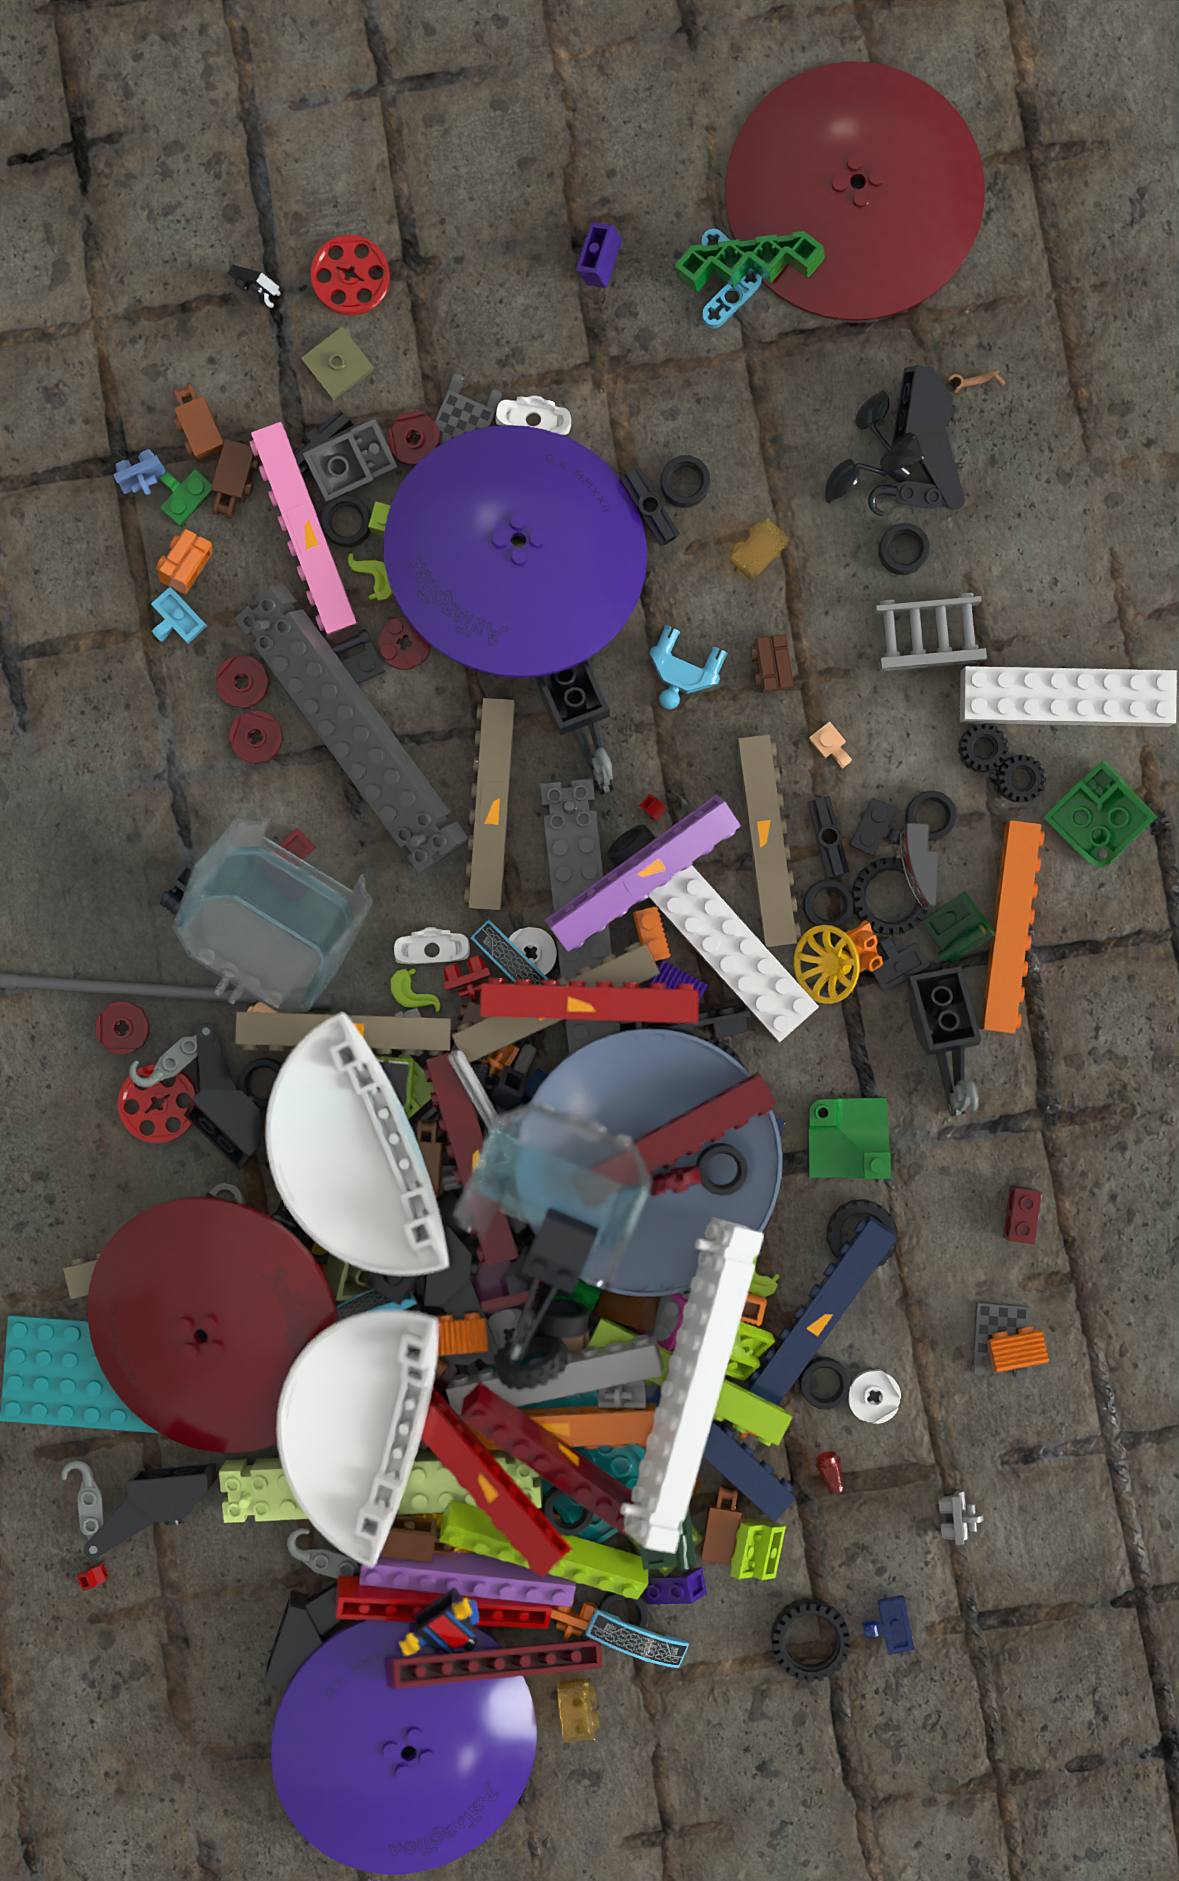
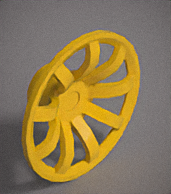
(832, 964)

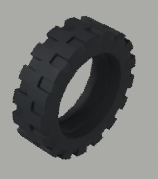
(852, 1208)
(533, 1374)

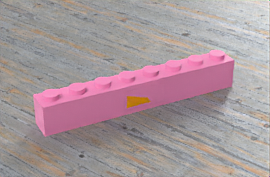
(303, 527)

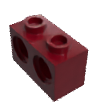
(1022, 1215)

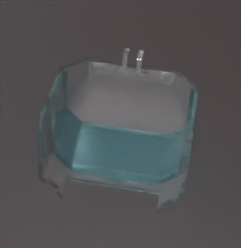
(268, 919)
(556, 1162)

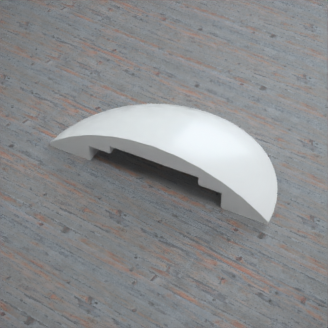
(351, 1157)
(355, 1424)

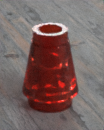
(830, 1469)

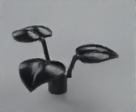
(895, 463)

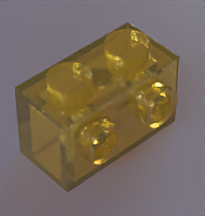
(576, 1710)

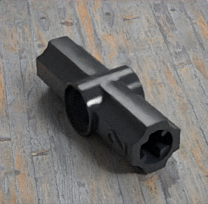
(333, 426)
(642, 492)
(824, 819)

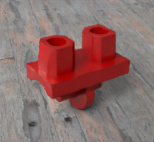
(454, 978)

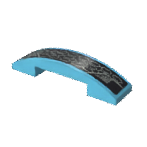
(506, 954)
(370, 1302)
(636, 1641)

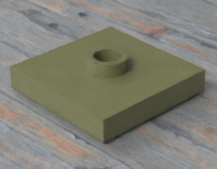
(337, 363)

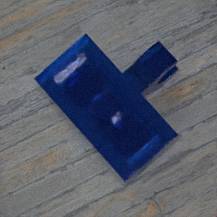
(893, 1625)

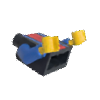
(444, 1625)

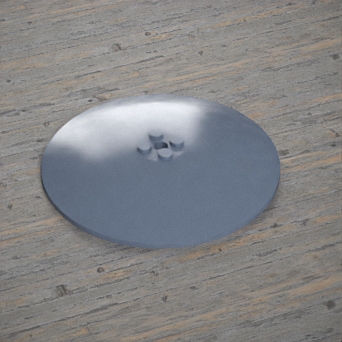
(635, 1085)

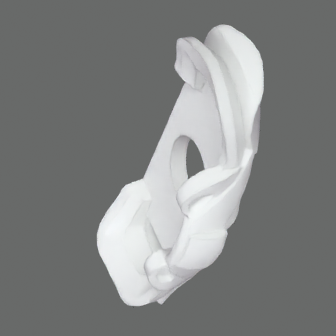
(552, 418)
(411, 948)

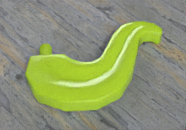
(377, 569)
(405, 996)
(762, 1285)

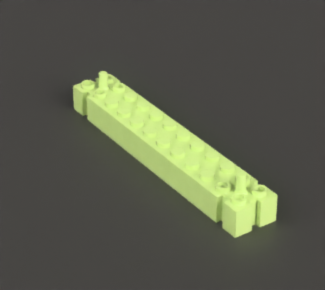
(266, 1493)

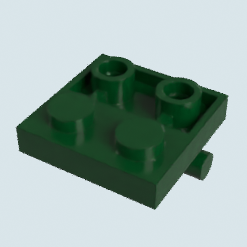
(958, 928)
(683, 1554)

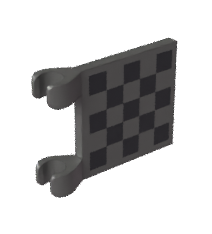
(462, 414)
(992, 1320)

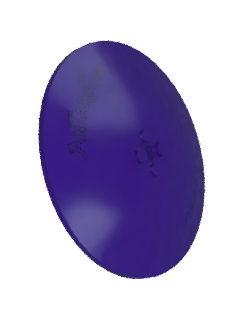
(505, 604)
(343, 1763)

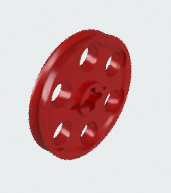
(346, 263)
(159, 1117)

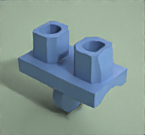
(139, 475)

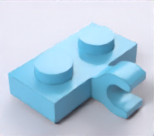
(177, 617)

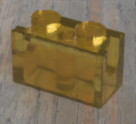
(759, 549)

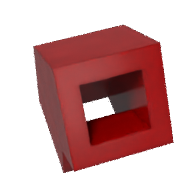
(653, 807)
(92, 1576)

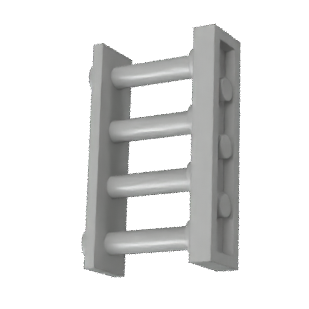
(918, 657)

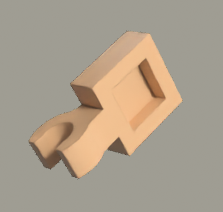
(829, 742)

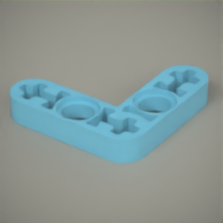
(743, 289)

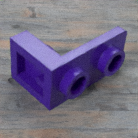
(676, 1589)

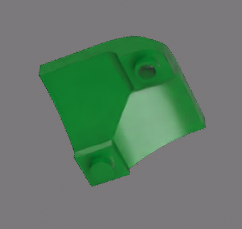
(1100, 815)
(849, 1139)

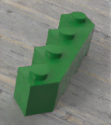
(764, 255)

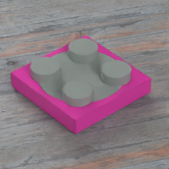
(667, 1320)

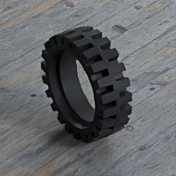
(860, 905)
(820, 1670)

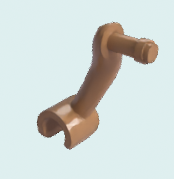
(976, 380)

